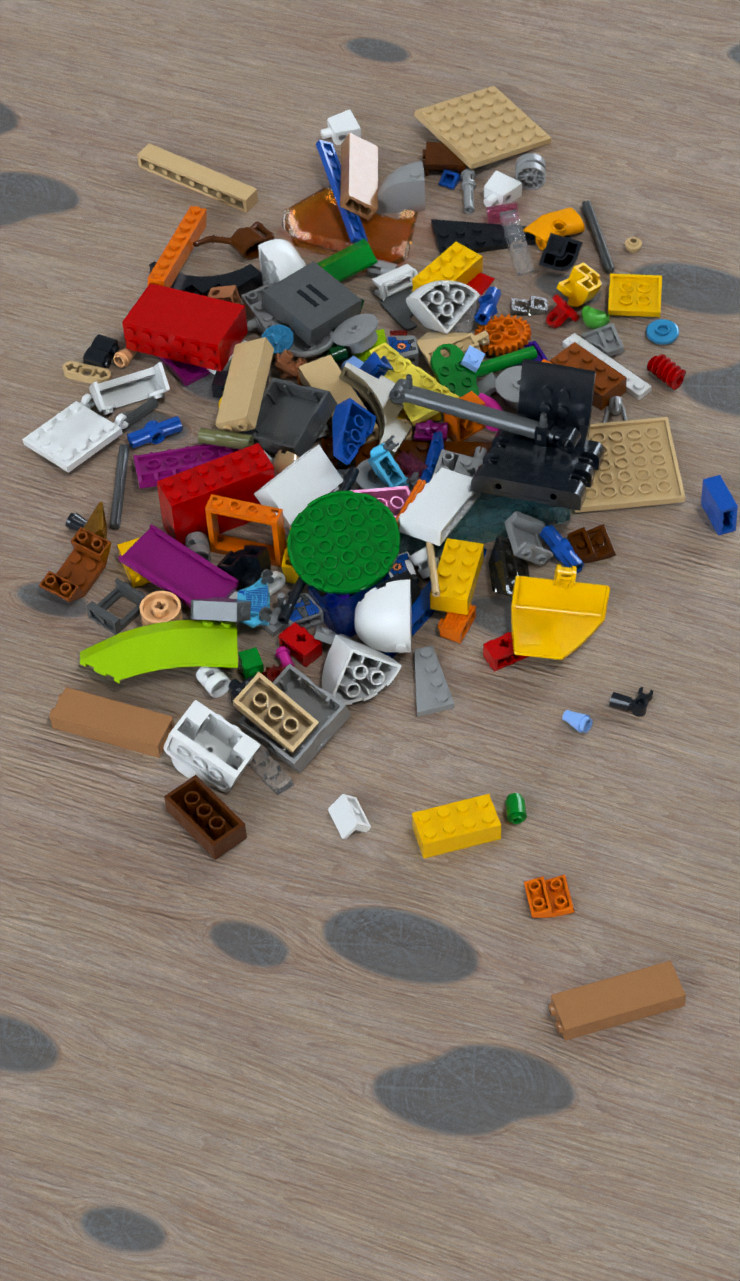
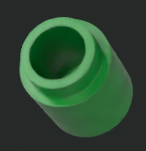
(515, 808)

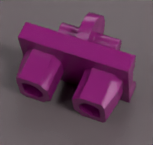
(425, 431)

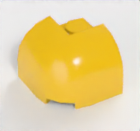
(581, 285)

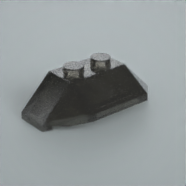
(505, 567)

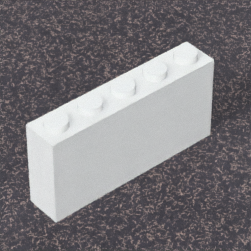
(300, 484)
(438, 507)

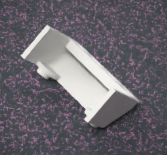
(129, 389)

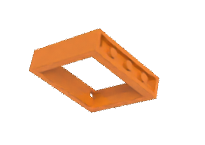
(249, 512)

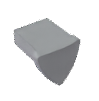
(487, 384)

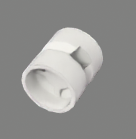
(419, 559)
(213, 680)

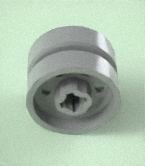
(530, 171)

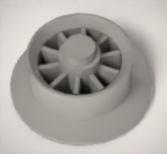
(357, 333)
(508, 385)

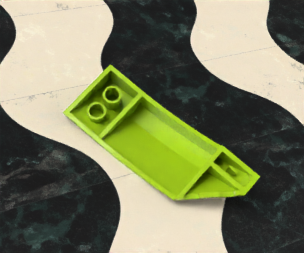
(164, 647)

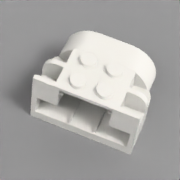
(209, 748)

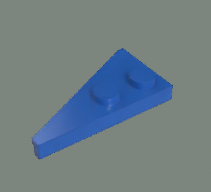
(433, 456)

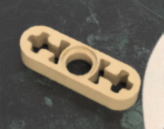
(75, 371)

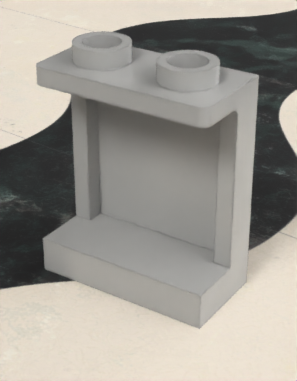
(525, 539)

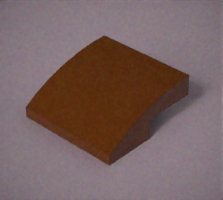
(592, 544)

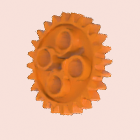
(505, 334)

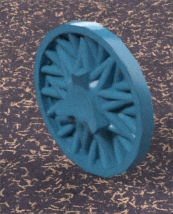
(662, 331)
(279, 337)

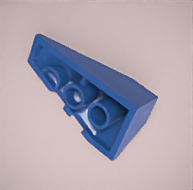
(350, 429)

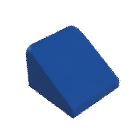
(449, 179)

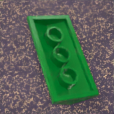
(349, 260)

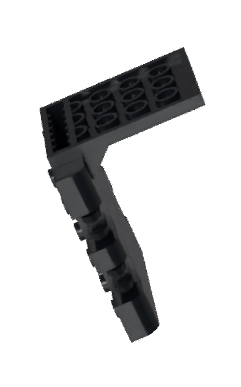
(541, 473)

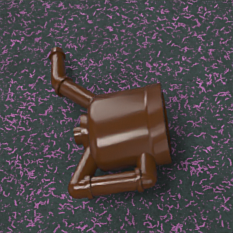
(243, 240)

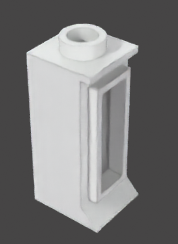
(394, 281)

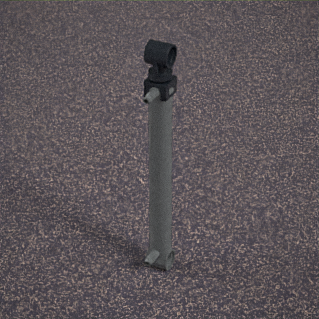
(541, 431)

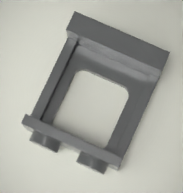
(99, 612)

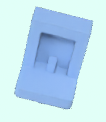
(472, 358)

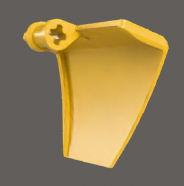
(555, 614)

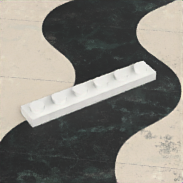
(634, 385)

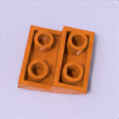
(549, 897)

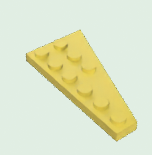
(420, 379)

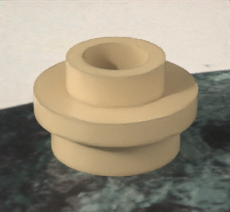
(633, 244)

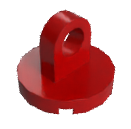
(563, 312)

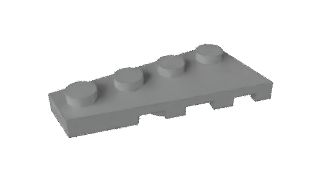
(431, 686)

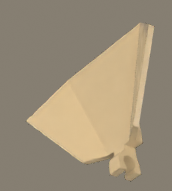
(432, 340)

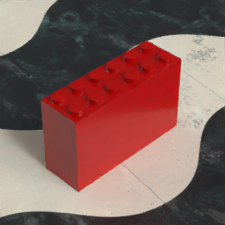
(185, 327)
(230, 476)

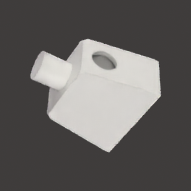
(340, 126)
(501, 190)

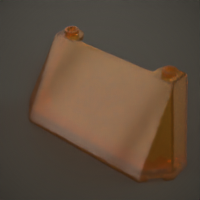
(319, 227)

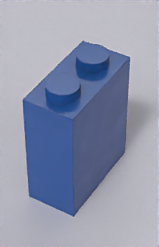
(719, 505)

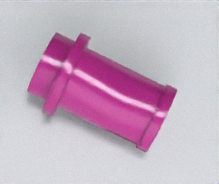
(282, 654)

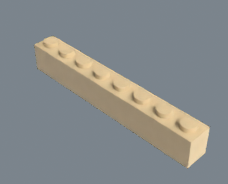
(197, 177)

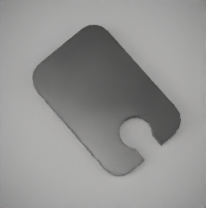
(397, 308)

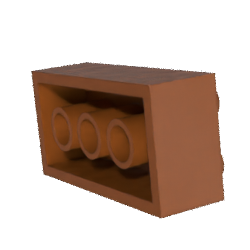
(607, 379)

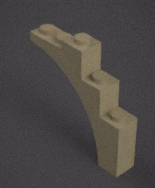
(376, 393)

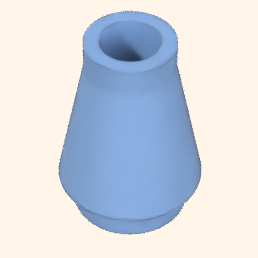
(579, 721)

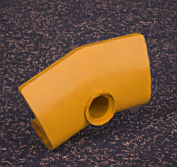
(558, 222)

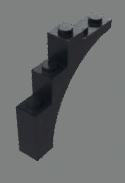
(245, 279)

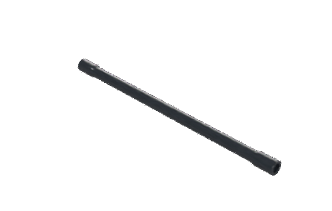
(288, 608)

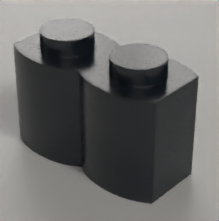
(101, 351)

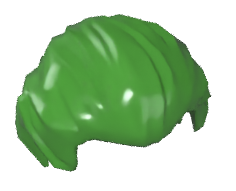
(594, 318)

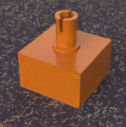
(459, 428)

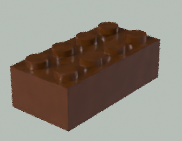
(205, 817)

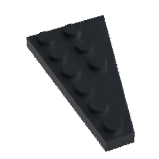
(475, 236)

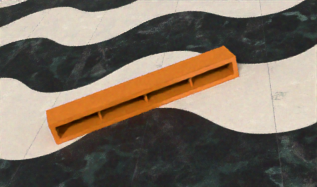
(179, 247)

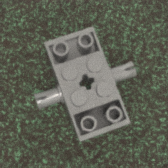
(259, 317)
(462, 464)

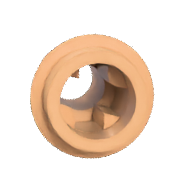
(123, 357)

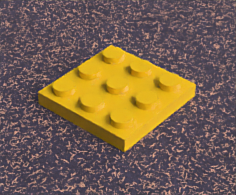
(635, 295)

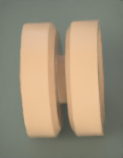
(160, 607)

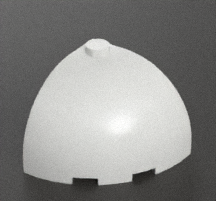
(278, 260)
(441, 303)
(385, 617)
(356, 671)

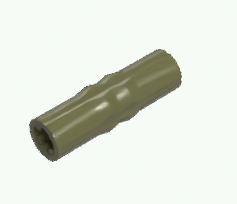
(224, 439)

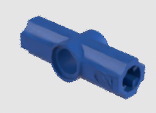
(487, 305)
(154, 432)
(561, 548)

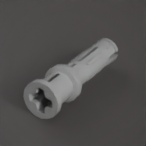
(468, 186)

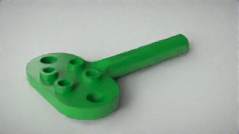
(463, 380)

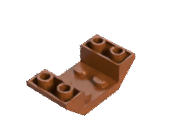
(80, 567)

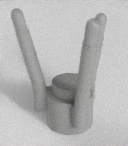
(615, 407)

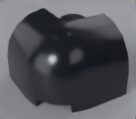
(560, 253)
(246, 564)

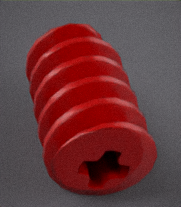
(666, 371)

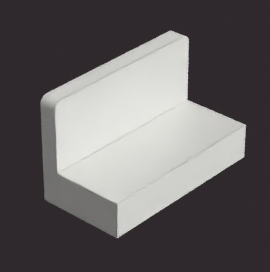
(348, 816)

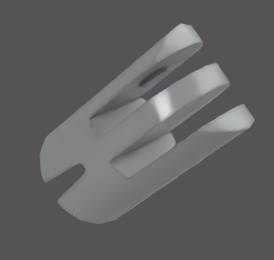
(380, 268)

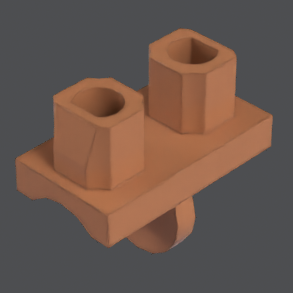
(286, 365)

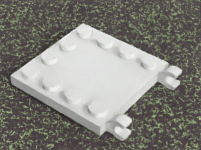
(74, 434)

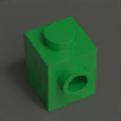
(250, 662)

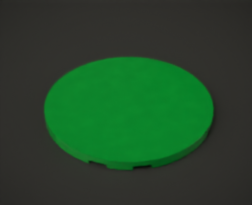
(343, 542)

